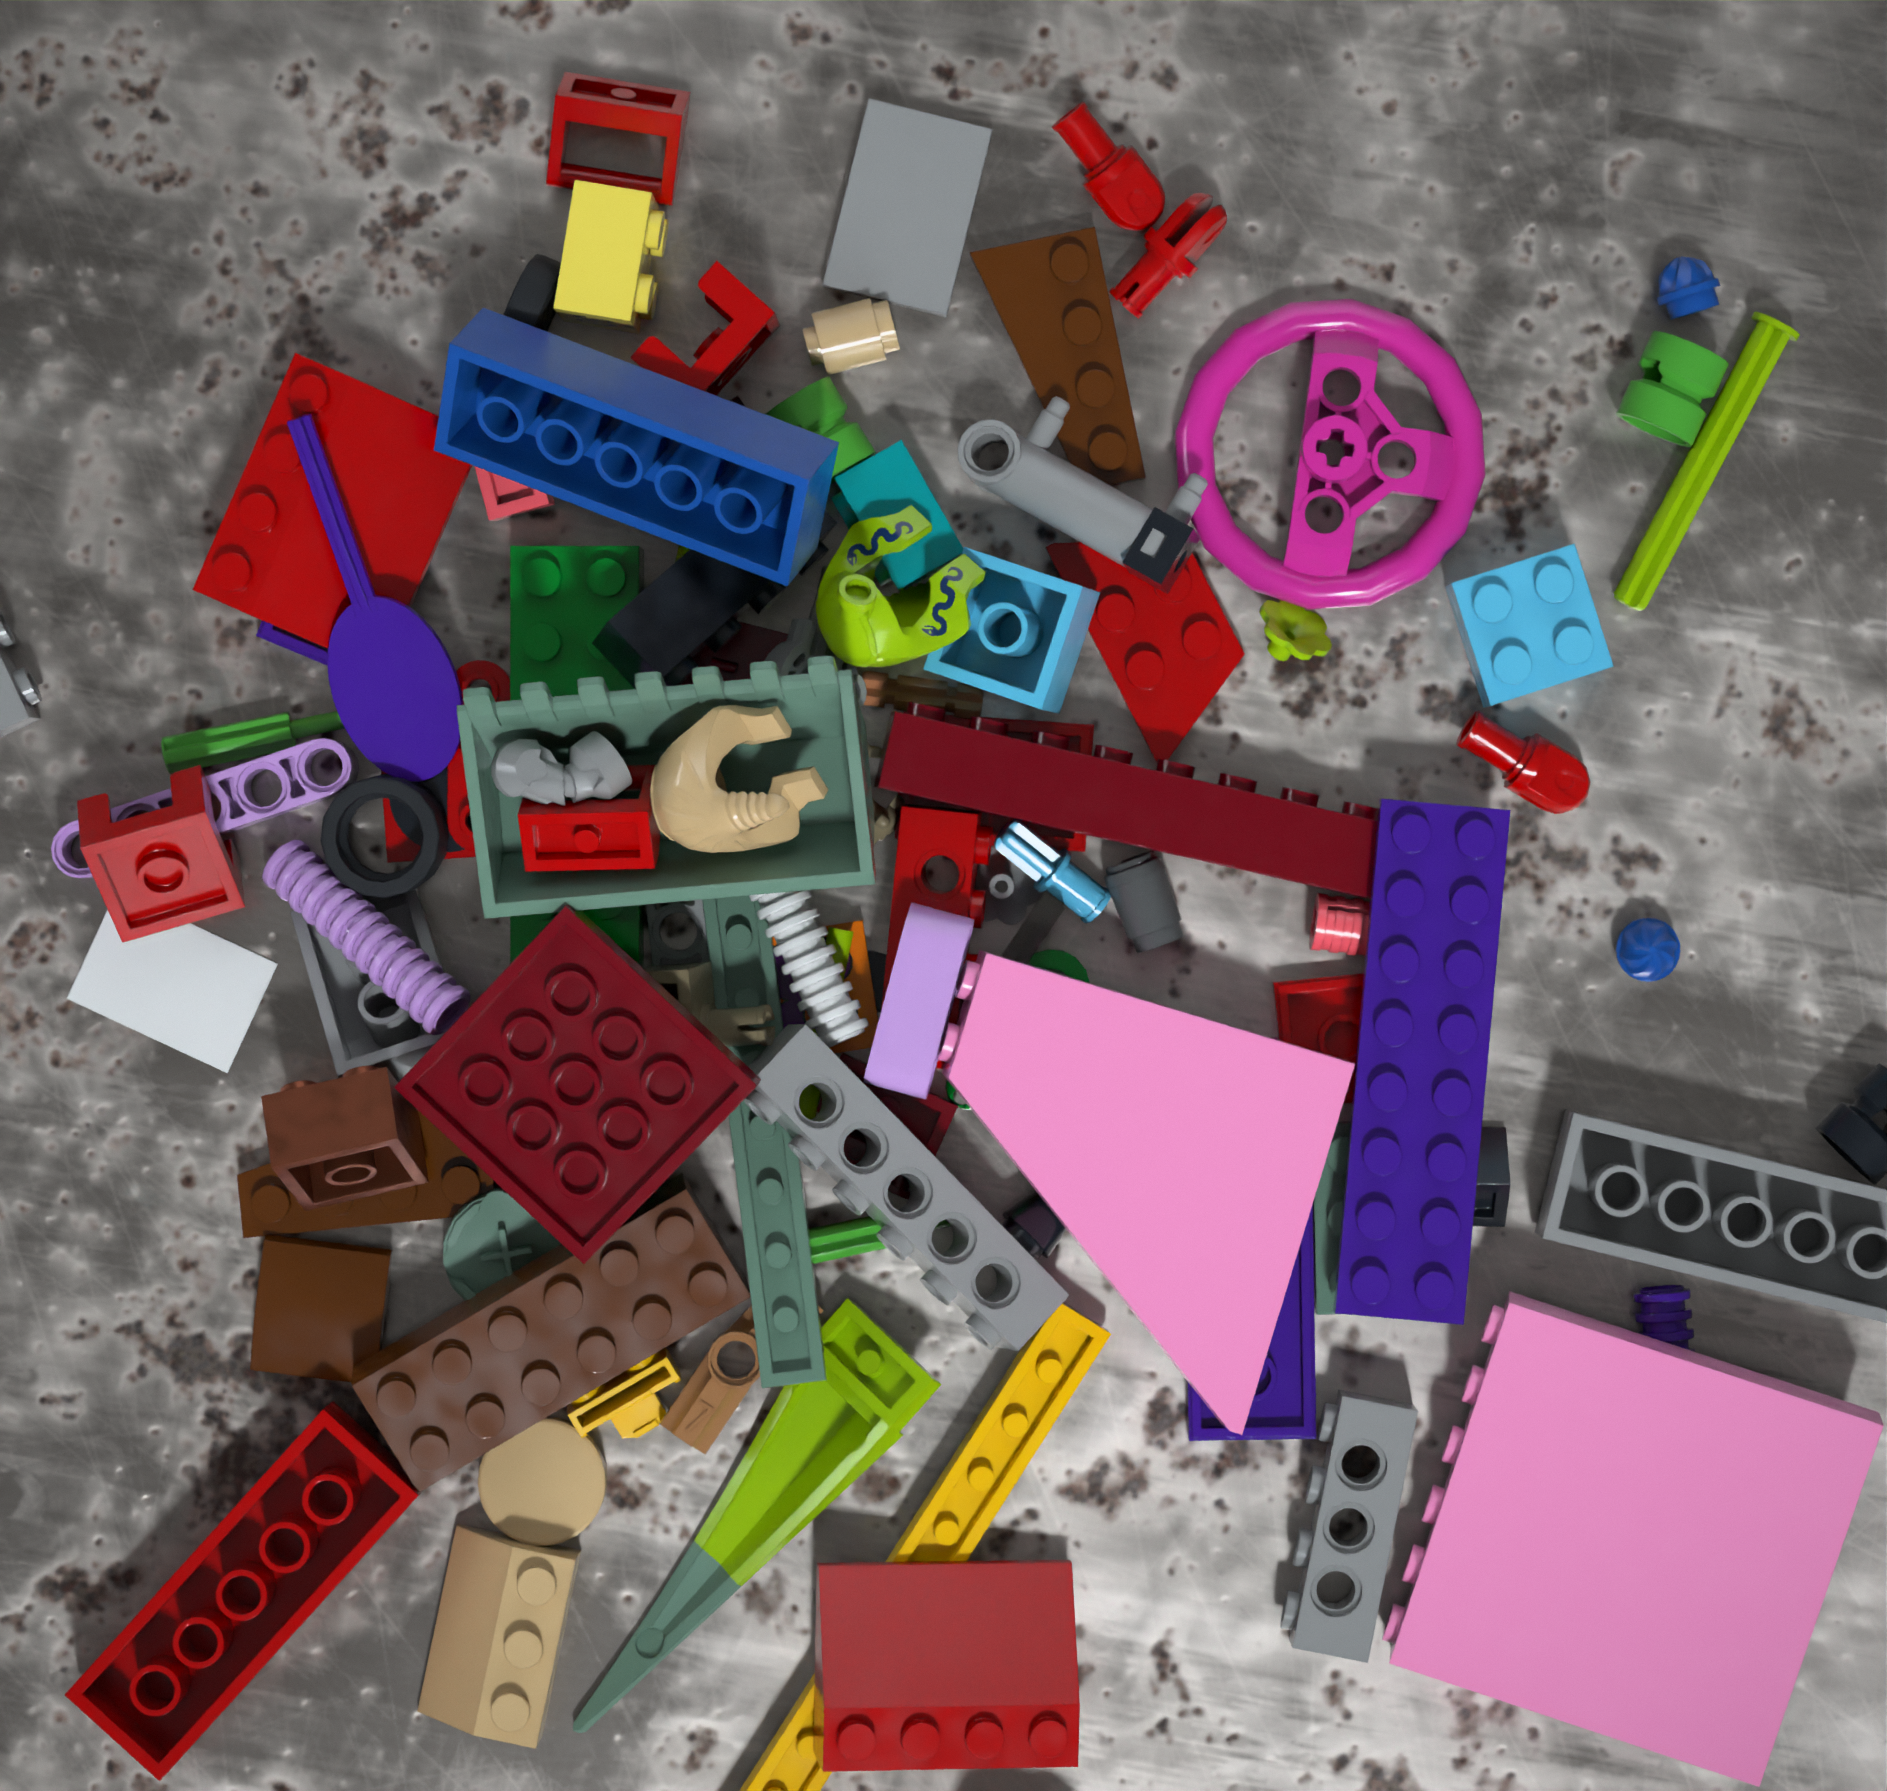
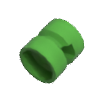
(1672, 388)
(821, 411)

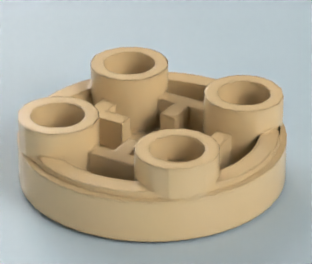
(543, 1483)

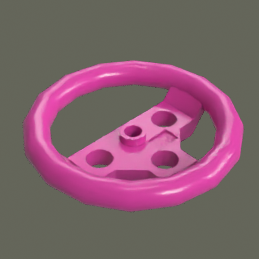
(1444, 468)

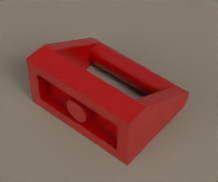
(622, 107)
(592, 832)

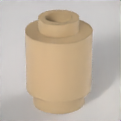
(851, 335)

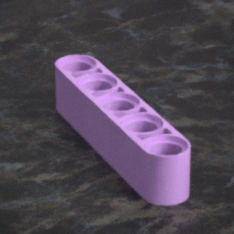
(235, 795)

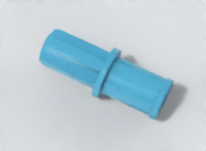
(1052, 870)

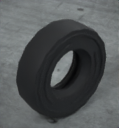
(535, 293)

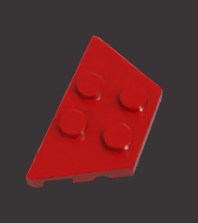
(1158, 647)

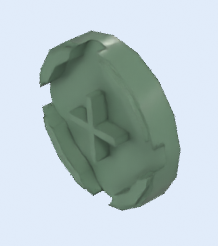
(491, 1241)

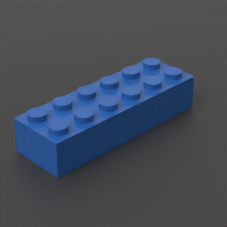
(635, 446)

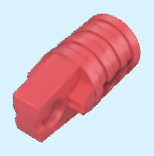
(1339, 925)

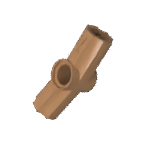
(712, 1394)

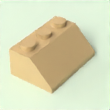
(498, 1635)

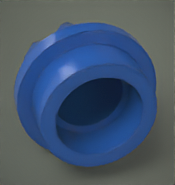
(1687, 287)
(1647, 949)

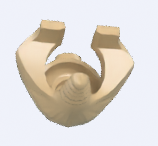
(692, 795)

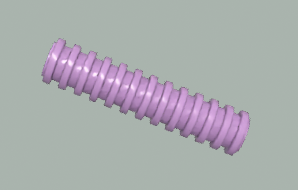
(366, 937)

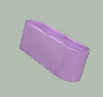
(918, 1000)

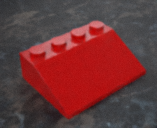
(395, 488)
(945, 1665)

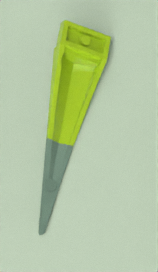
(797, 1465)

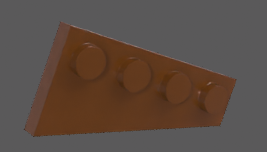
(1064, 331)
(452, 1177)

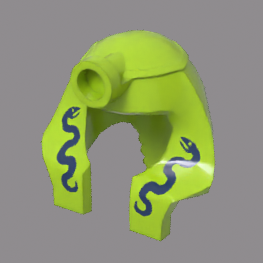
(897, 628)

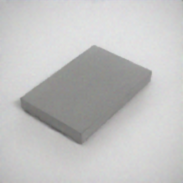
(907, 207)

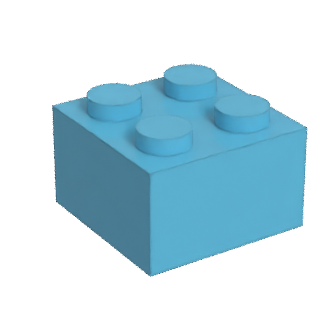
(1529, 625)
(1020, 634)

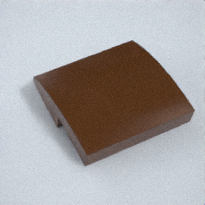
(319, 1307)

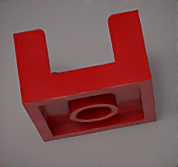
(724, 351)
(162, 863)

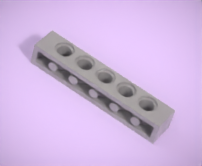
(1023, 1290)

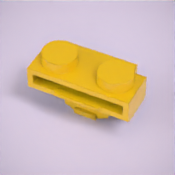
(628, 1398)

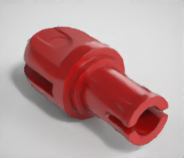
(1114, 174)
(1171, 252)
(1530, 766)

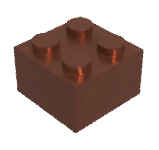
(344, 1138)

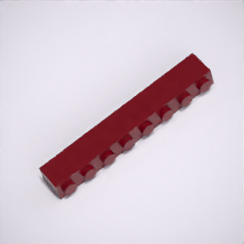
(1127, 802)

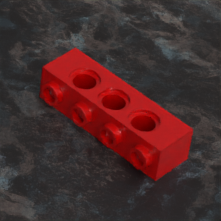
(926, 834)

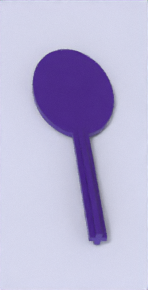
(383, 657)

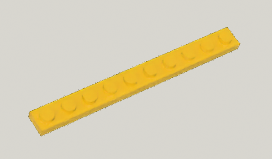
(962, 1500)

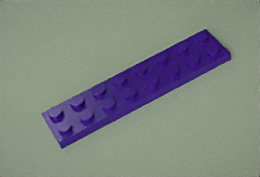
(1421, 1061)

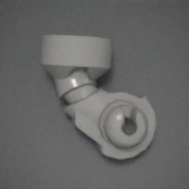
(532, 772)

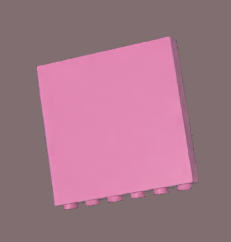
(1632, 1537)

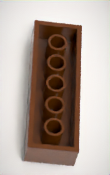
(548, 1336)

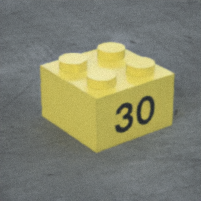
(609, 257)

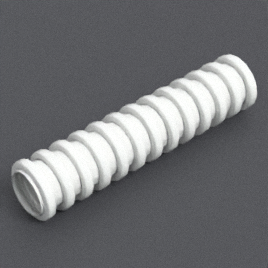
(811, 965)

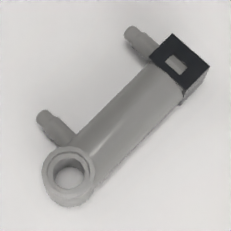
(1140, 538)

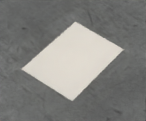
(176, 988)

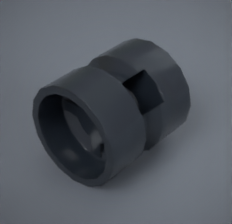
(1854, 1133)

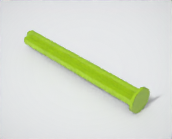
(1703, 461)

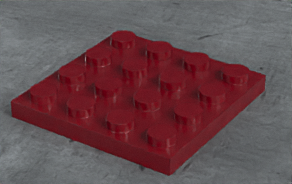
(577, 1083)

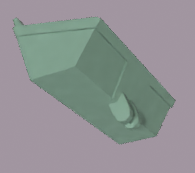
(641, 723)

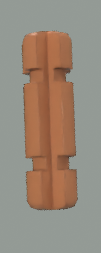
(961, 700)

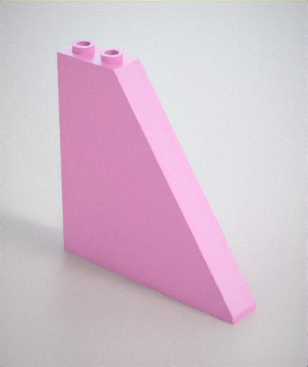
(1160, 1148)

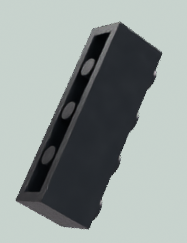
(685, 611)

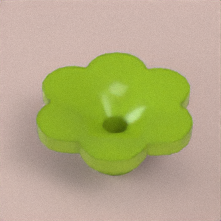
(1294, 631)

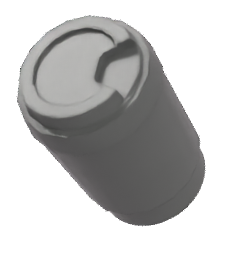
(1144, 901)

